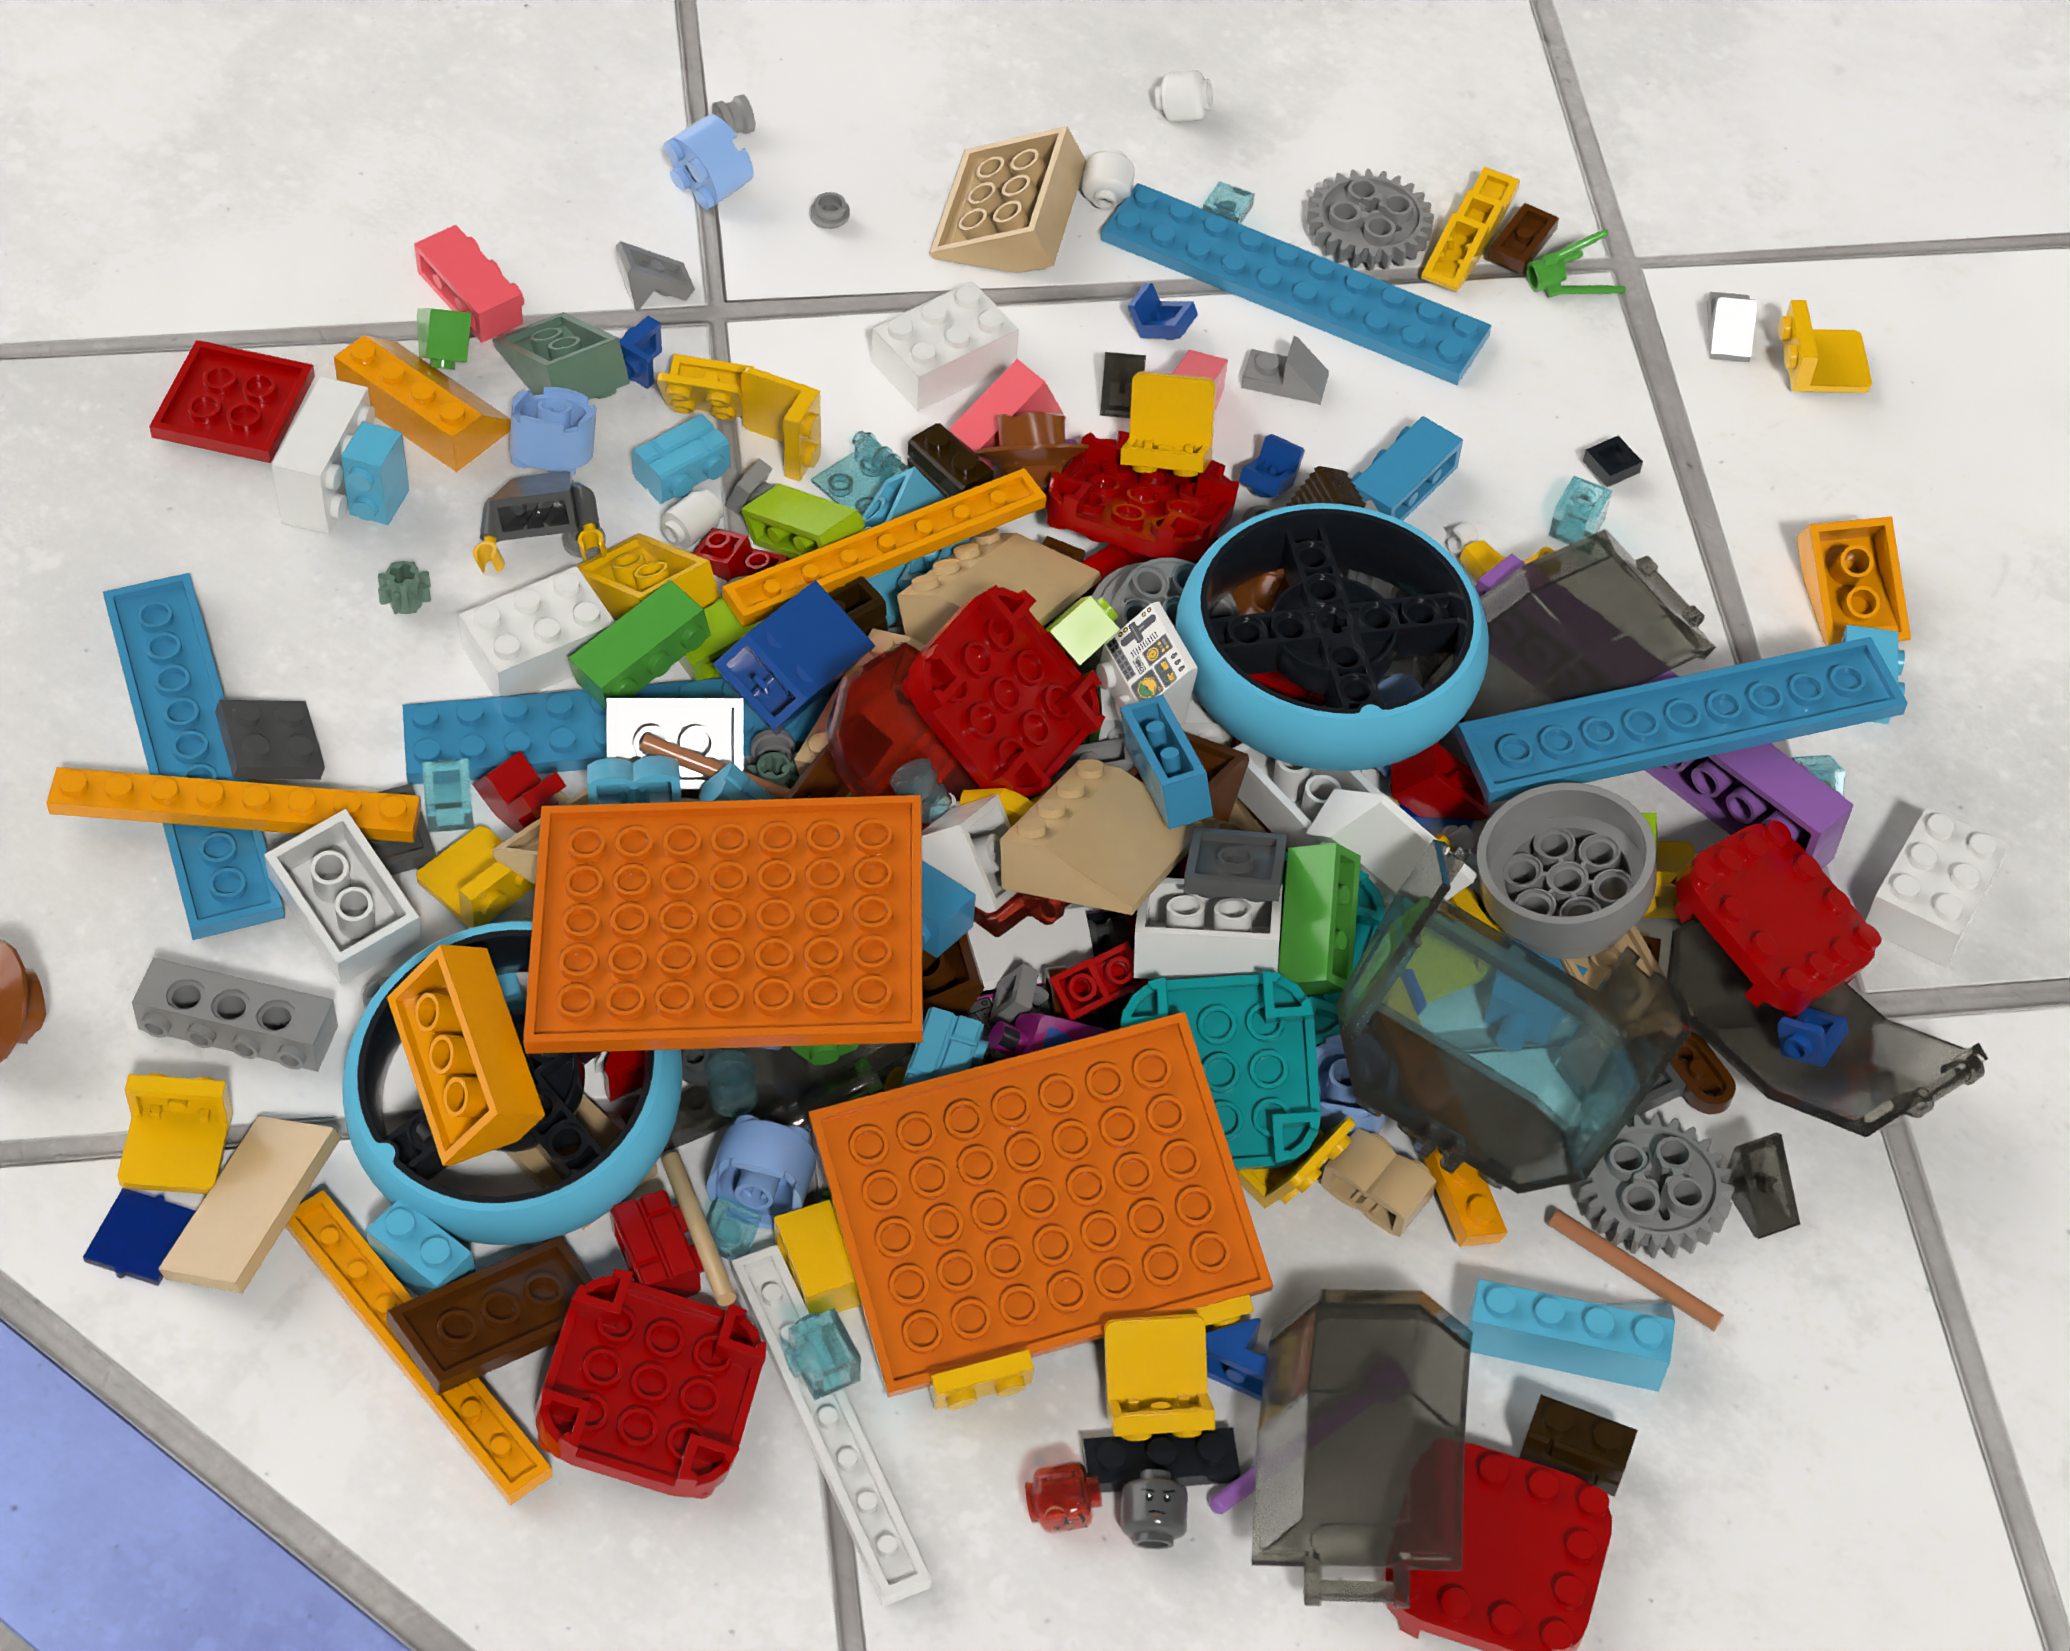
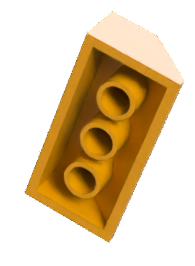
(421, 401)
(464, 1054)

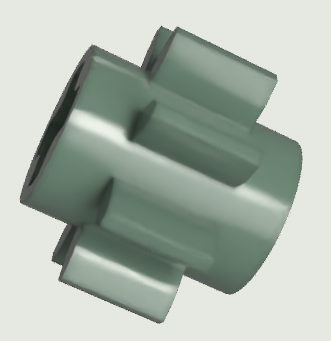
(404, 587)
(775, 768)

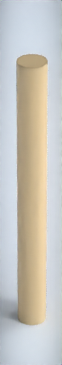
(699, 1229)

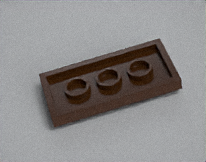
(489, 1315)

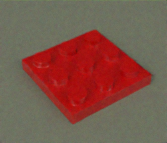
(232, 401)

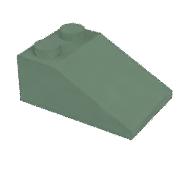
(565, 355)

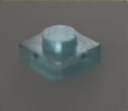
(1229, 202)
(732, 1228)

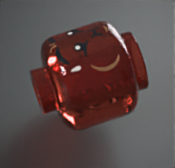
(1063, 1497)

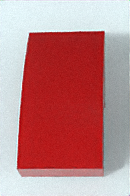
(733, 555)
(1096, 982)

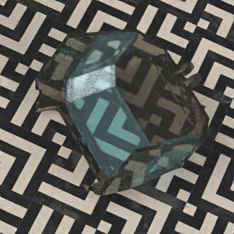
(1496, 1045)

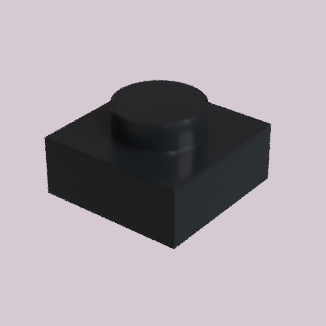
(1612, 461)

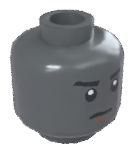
(1154, 1510)

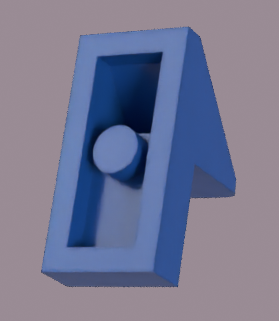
(1232, 1359)

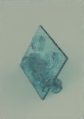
(861, 474)

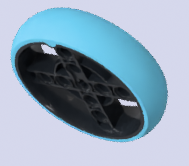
(1333, 636)
(590, 1177)

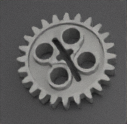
(1369, 219)
(1694, 1180)

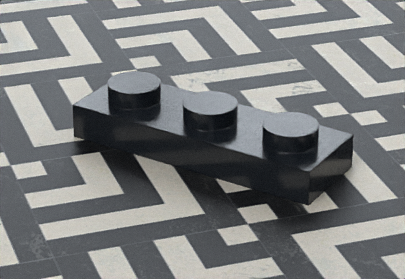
(1191, 1461)

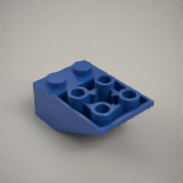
(793, 656)

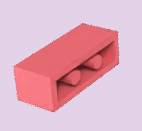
(469, 282)

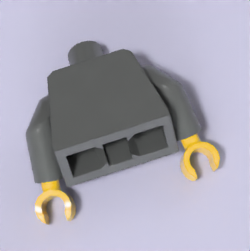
(538, 508)

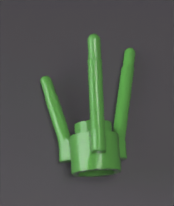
(1551, 270)

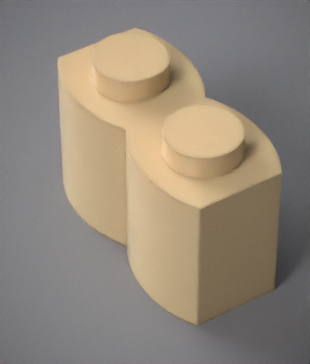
(1379, 1182)

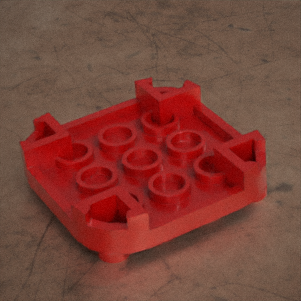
(1136, 510)
(1003, 693)
(1776, 916)
(650, 1386)
(1528, 1560)

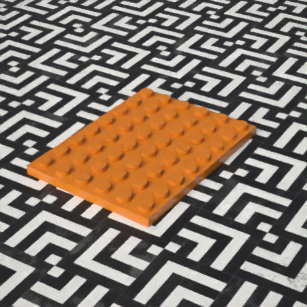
(727, 925)
(1037, 1201)

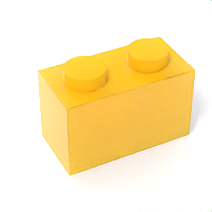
(817, 1257)

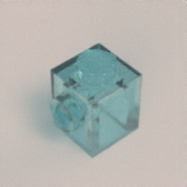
(1578, 519)
(822, 1354)

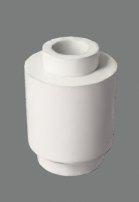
(691, 518)

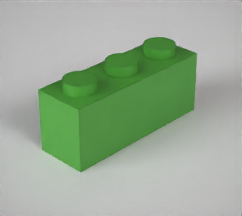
(640, 645)
(1319, 917)

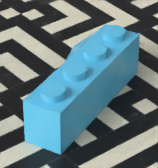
(894, 499)
(1573, 1336)

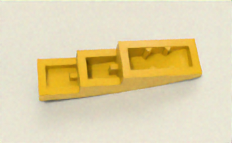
(1470, 229)

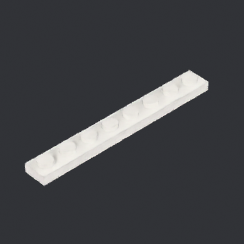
(834, 1437)

